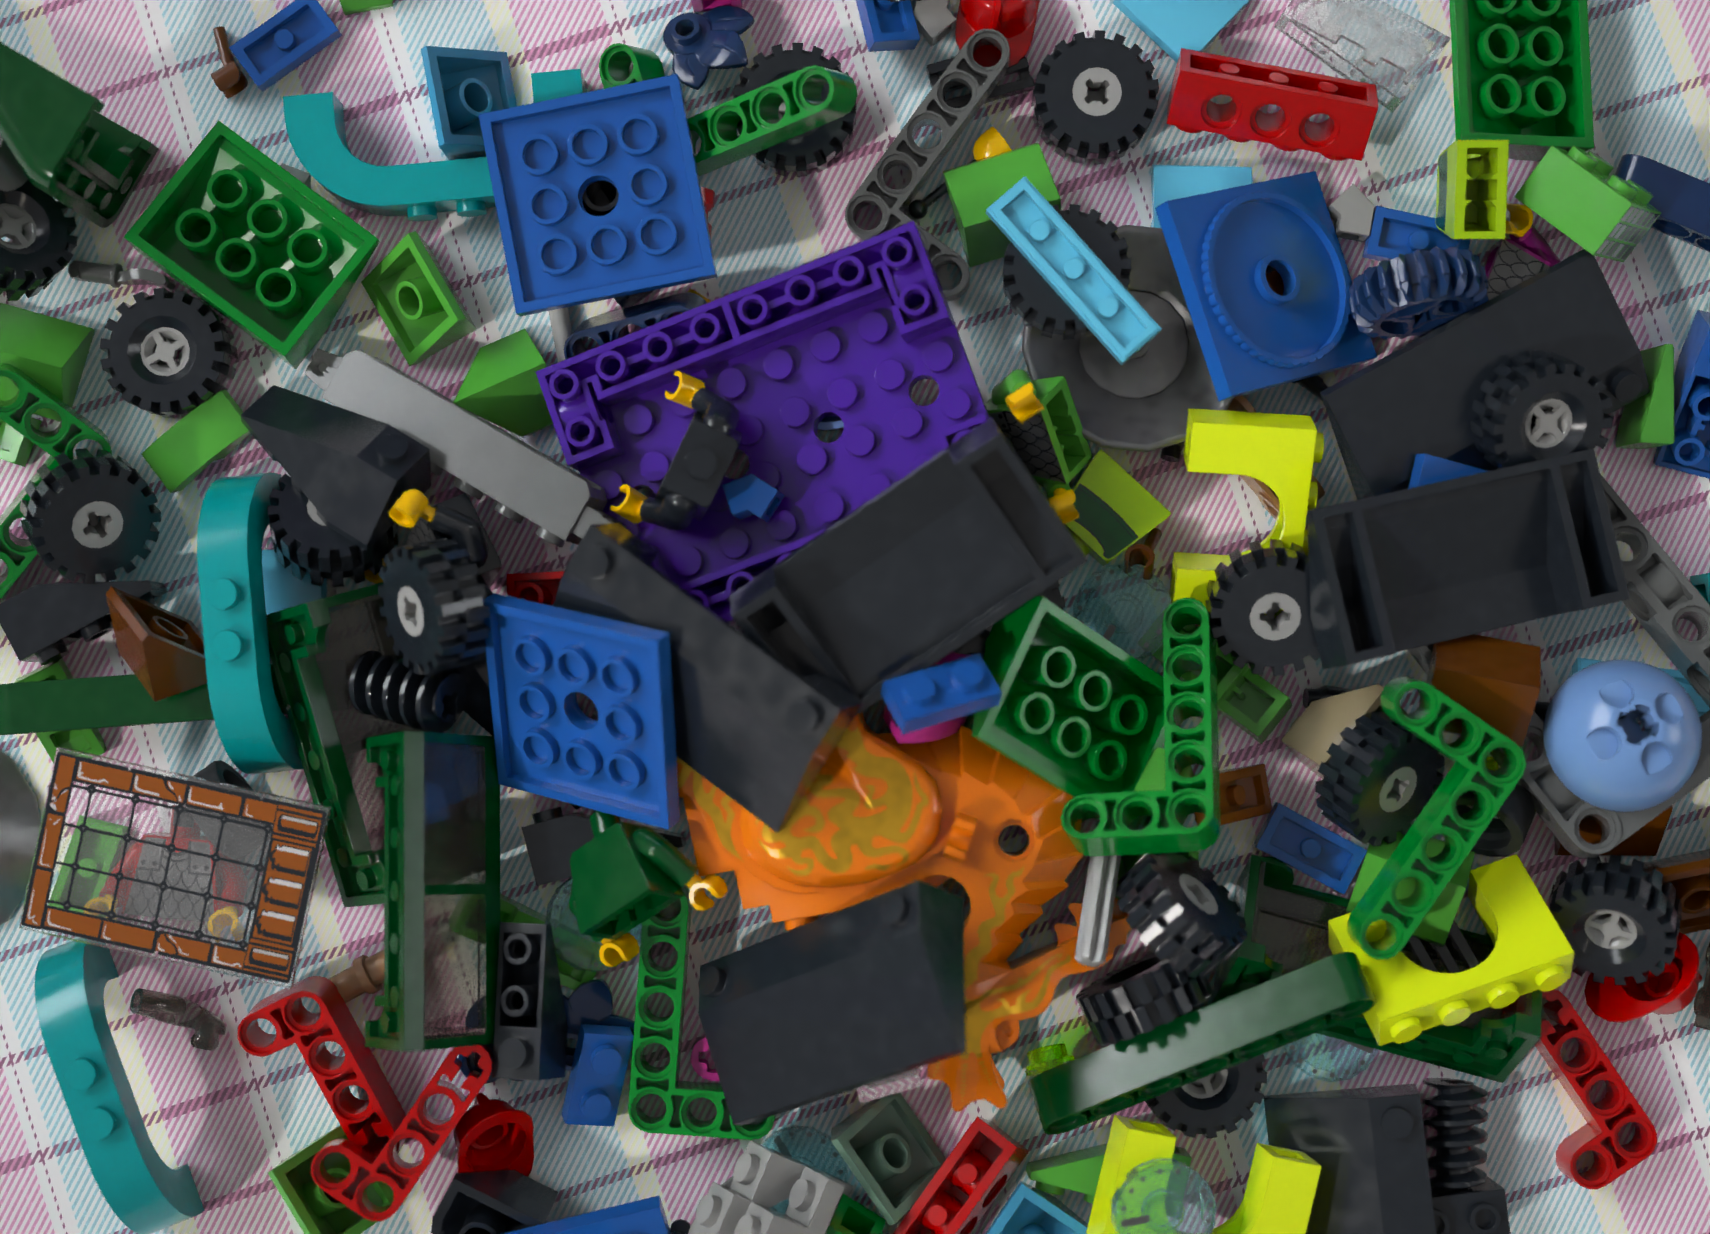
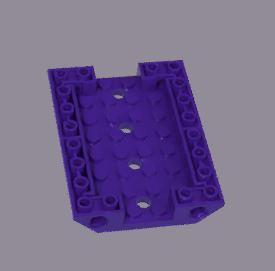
(787, 352)

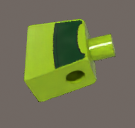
(1473, 189)
(1111, 510)

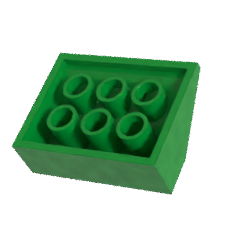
(1522, 74)
(254, 244)
(1070, 702)

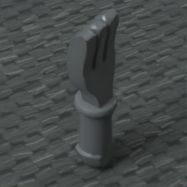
(116, 276)

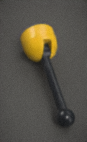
(987, 145)

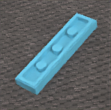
(1073, 270)

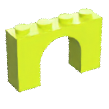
(1256, 445)
(1526, 957)
(1275, 1197)

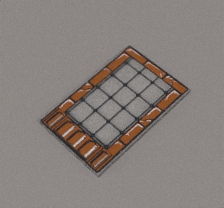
(174, 867)

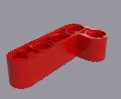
(331, 1072)
(1602, 1118)
(417, 1124)

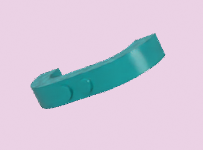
(415, 190)
(235, 625)
(98, 1093)

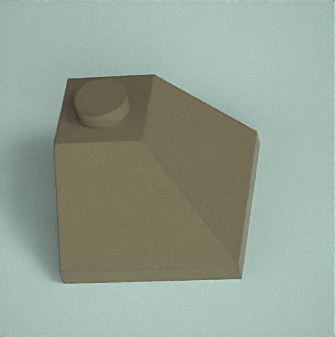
(1325, 720)

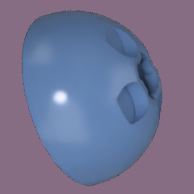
(1614, 760)

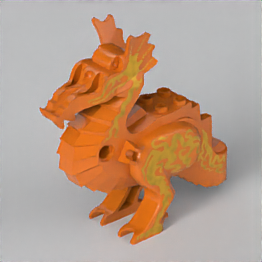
(907, 815)

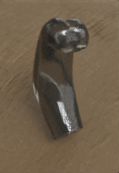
(182, 1013)

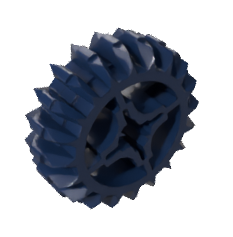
(1417, 292)

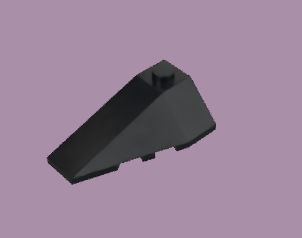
(340, 460)
(492, 1203)

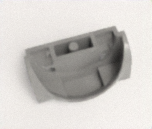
(759, 1183)

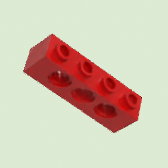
(1253, 85)
(965, 1182)

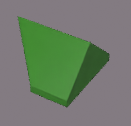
(505, 385)

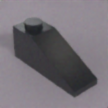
(557, 836)

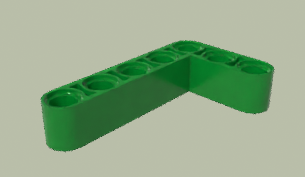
(756, 108)
(72, 429)
(1182, 748)
(1437, 816)
(668, 1032)

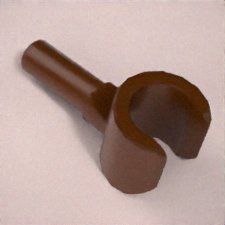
(230, 77)
(1143, 554)

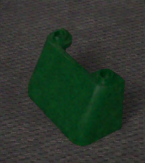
(67, 142)

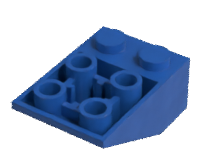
(1691, 404)

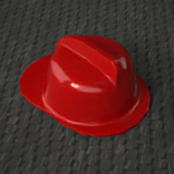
(1010, 17)
(1661, 994)
(494, 1138)

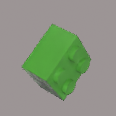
(1587, 203)

